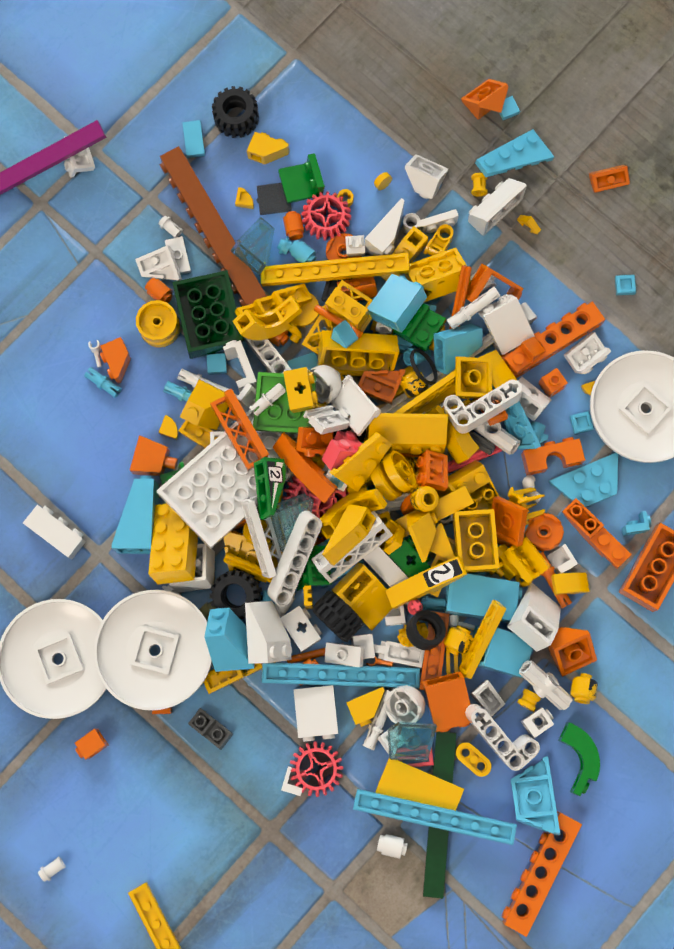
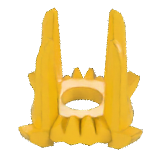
(517, 497)

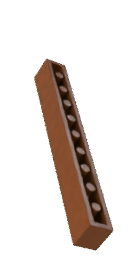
(211, 225)

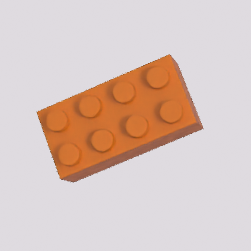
(652, 571)

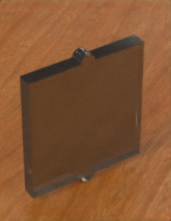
(272, 199)

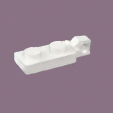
(399, 654)

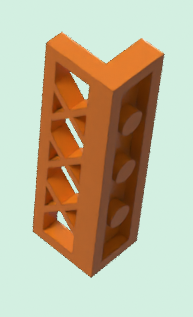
(244, 423)

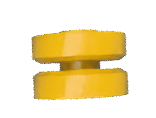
(158, 323)
(393, 476)

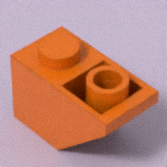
(117, 357)

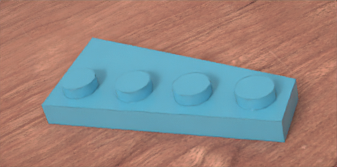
(520, 152)

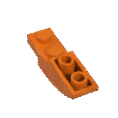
(595, 534)

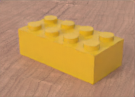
(172, 548)

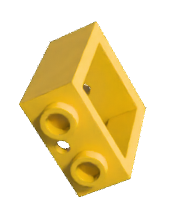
(343, 305)

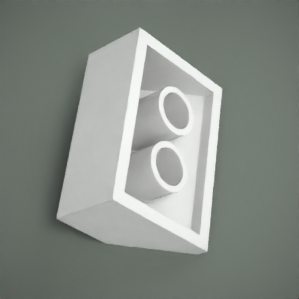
(496, 205)

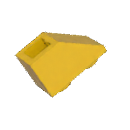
(266, 149)

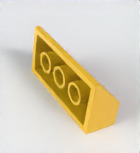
(368, 353)
(411, 431)

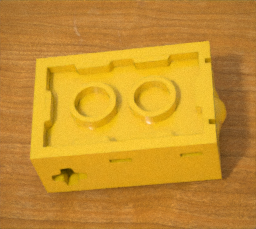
(437, 273)

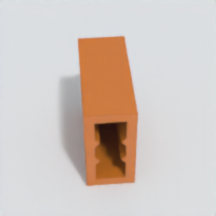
(447, 701)

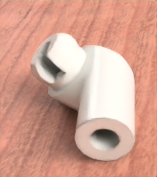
(528, 482)

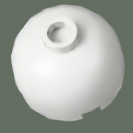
(327, 383)
(405, 704)

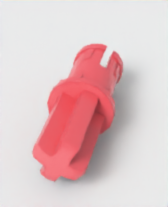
(414, 607)

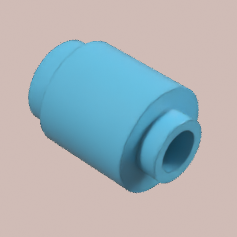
(302, 252)

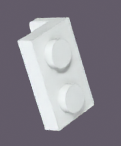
(586, 354)

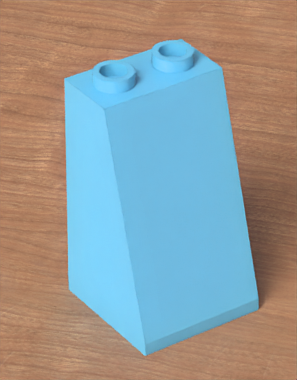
(137, 519)
(474, 593)

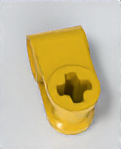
(437, 243)

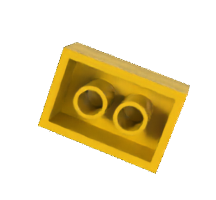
(476, 540)

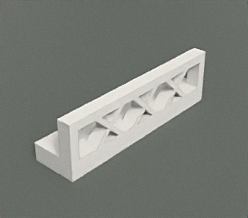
(259, 538)
(357, 554)

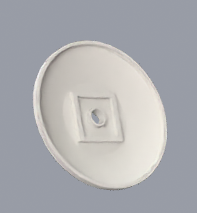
(617, 403)
(125, 644)
(28, 659)

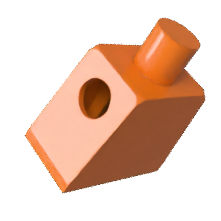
(151, 458)

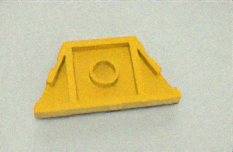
(237, 545)

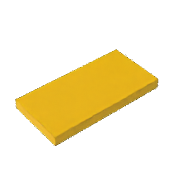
(416, 785)

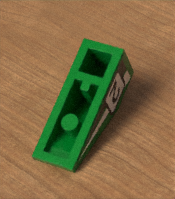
(269, 479)

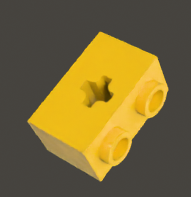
(293, 381)

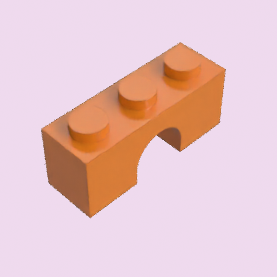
(568, 451)

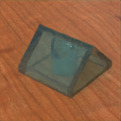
(410, 741)

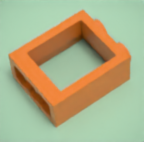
(481, 278)

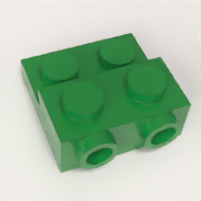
(422, 327)

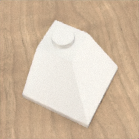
(425, 176)

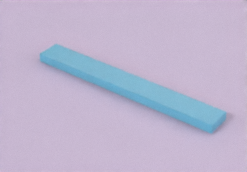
(340, 675)
(435, 816)

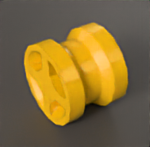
(529, 700)

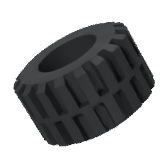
(231, 99)
(238, 577)
(337, 616)

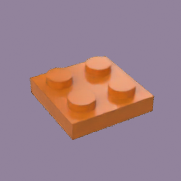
(509, 520)

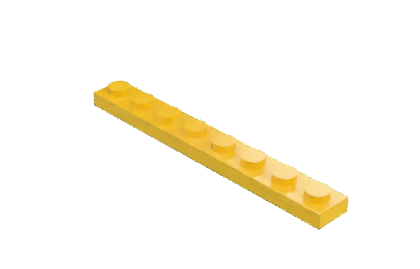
(335, 269)

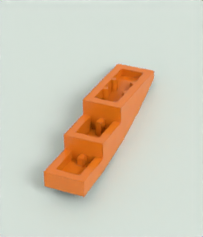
(304, 468)

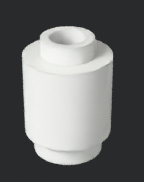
(392, 846)

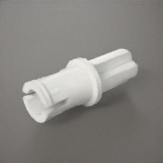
(268, 399)

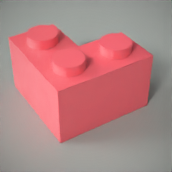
(339, 448)

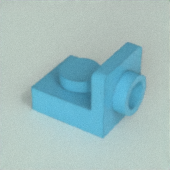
(634, 527)

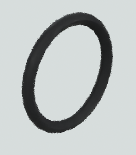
(416, 369)

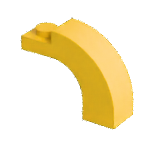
(270, 324)
(460, 445)
(371, 499)

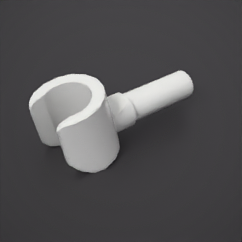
(96, 350)
(454, 621)

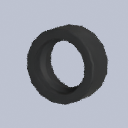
(437, 624)

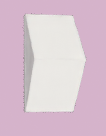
(488, 698)

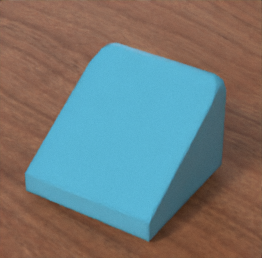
(344, 334)

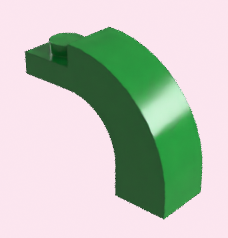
(587, 753)

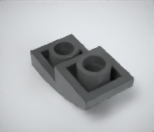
(210, 728)

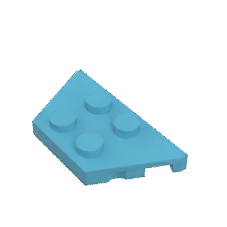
(591, 482)
(535, 798)

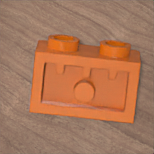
(312, 442)
(432, 470)

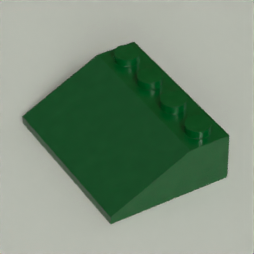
(207, 313)

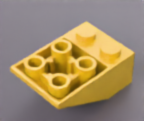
(478, 484)
(364, 595)

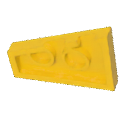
(361, 465)

